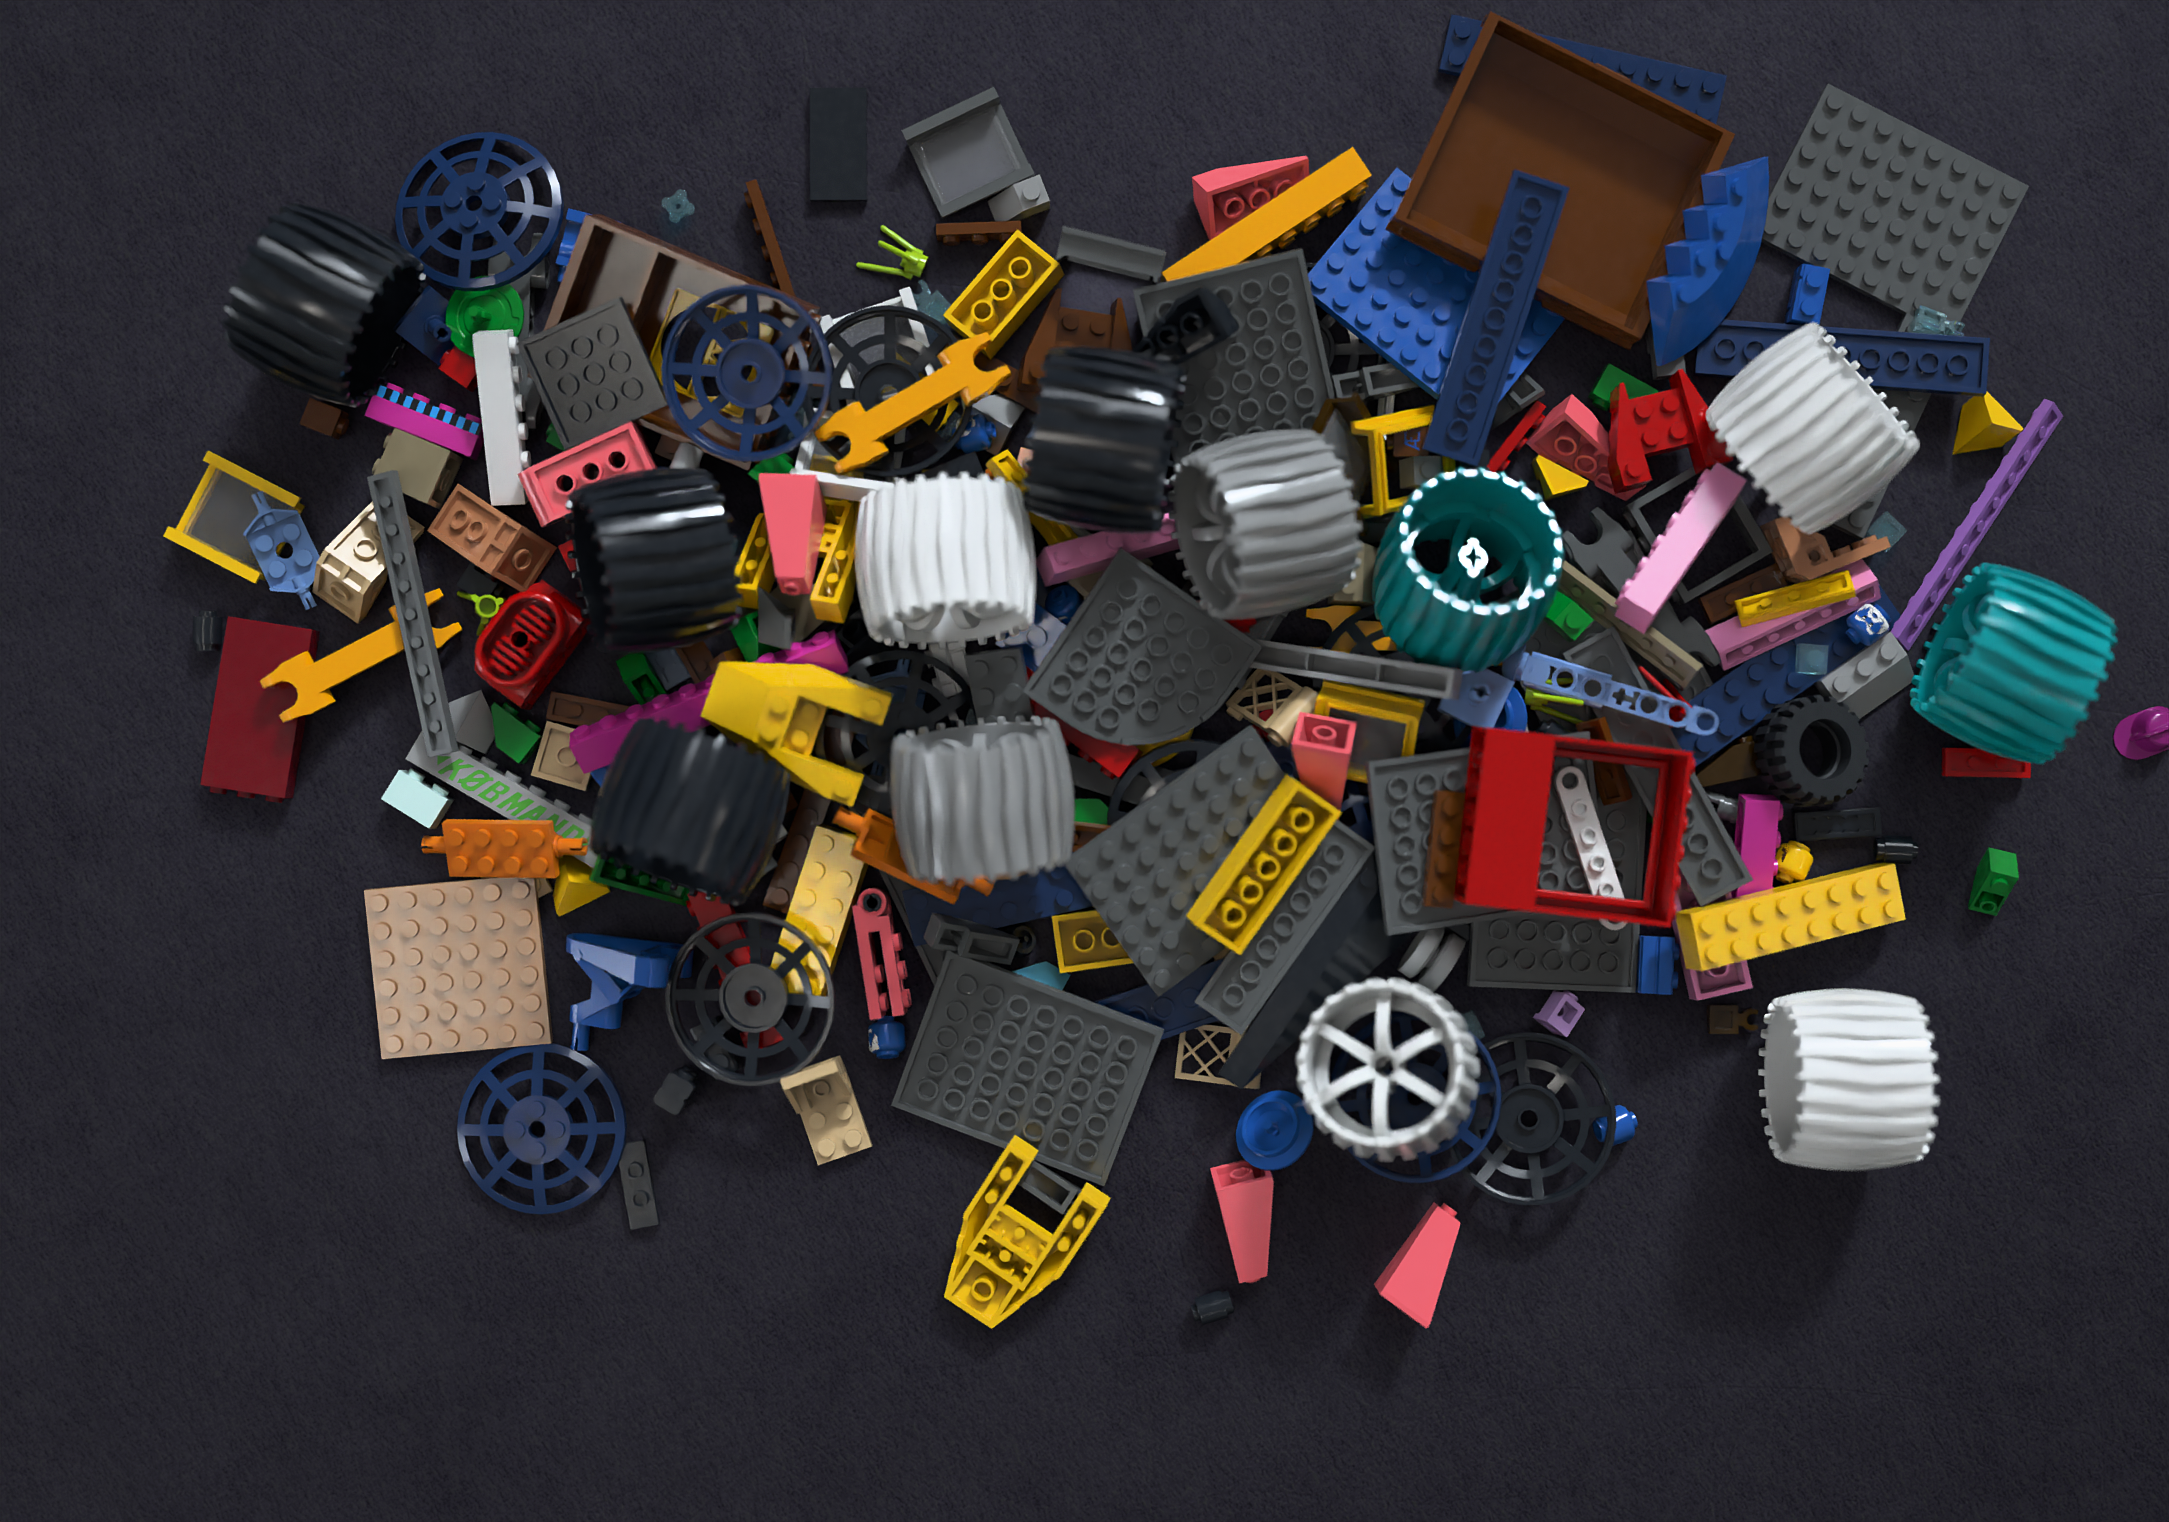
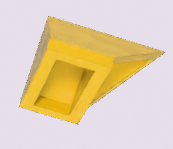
(1984, 425)
(1556, 479)
(573, 885)

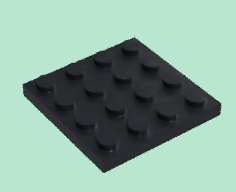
(593, 373)

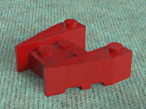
(1658, 426)

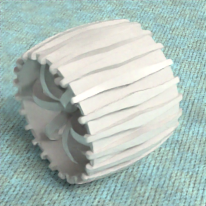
(1811, 429)
(945, 561)
(1328, 1028)
(1847, 1079)

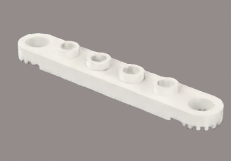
(1588, 839)

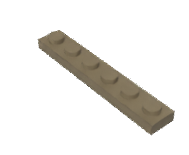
(1650, 645)

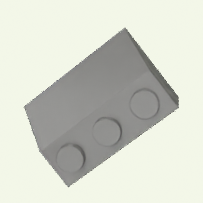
(1869, 676)

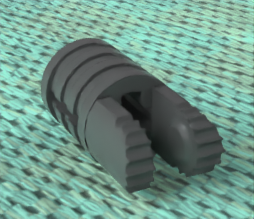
(1724, 806)

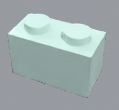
(417, 798)

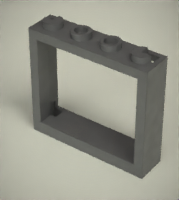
(1740, 516)

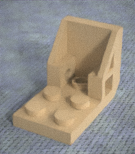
(355, 566)
(828, 1109)

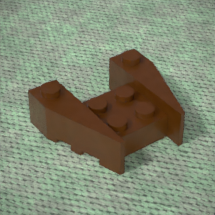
(1070, 328)

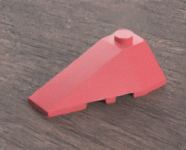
(1237, 191)
(1578, 442)

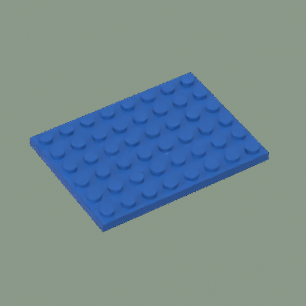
(1407, 298)

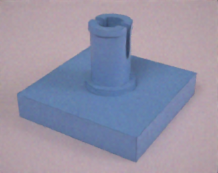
(1479, 699)

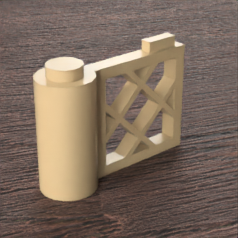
(1283, 721)
(1235, 1038)

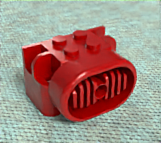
(553, 634)

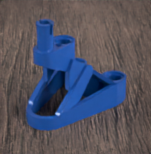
(629, 967)

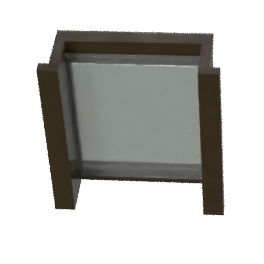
(1353, 449)

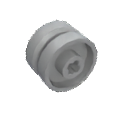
(1431, 956)

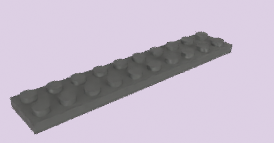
(1709, 857)

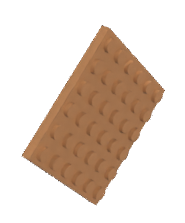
(458, 966)

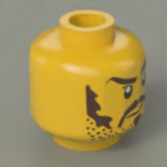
(1793, 862)

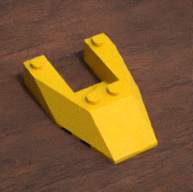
(837, 577)
(781, 711)
(1005, 1255)

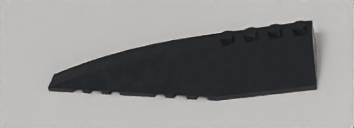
(1337, 955)

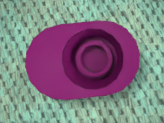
(2143, 733)

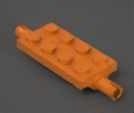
(503, 848)
(880, 848)

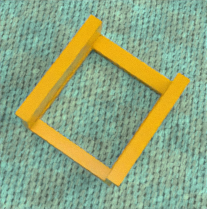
(1375, 429)

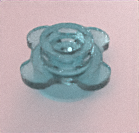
(681, 213)

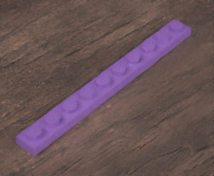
(1976, 523)

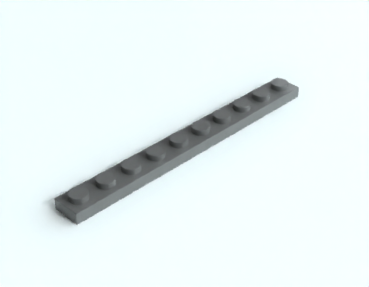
(412, 613)

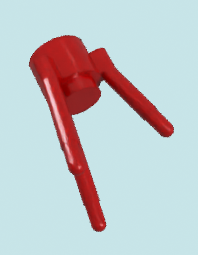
(1677, 712)

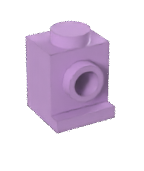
(1560, 1013)

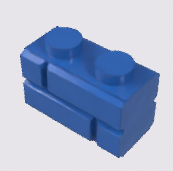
(1807, 295)
(1656, 965)

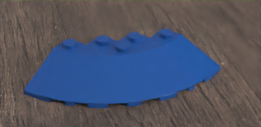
(1713, 260)

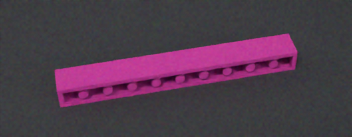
(598, 743)

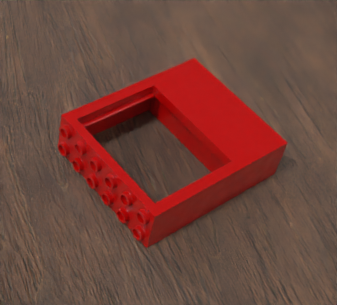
(1507, 817)

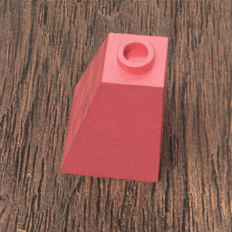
(795, 527)
(1323, 755)
(1246, 1210)
(1419, 1267)

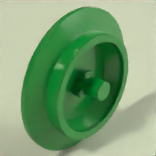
(483, 311)

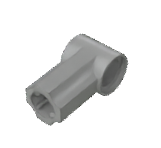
(687, 457)

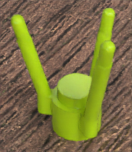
(912, 259)
(484, 606)
(1537, 698)

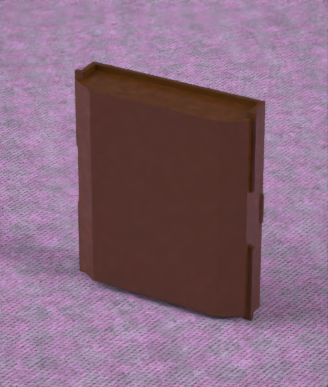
(1578, 124)

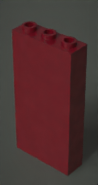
(247, 740)

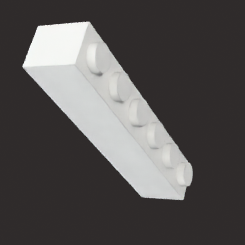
(502, 414)

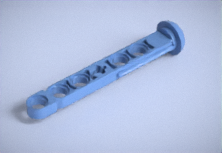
(1536, 670)

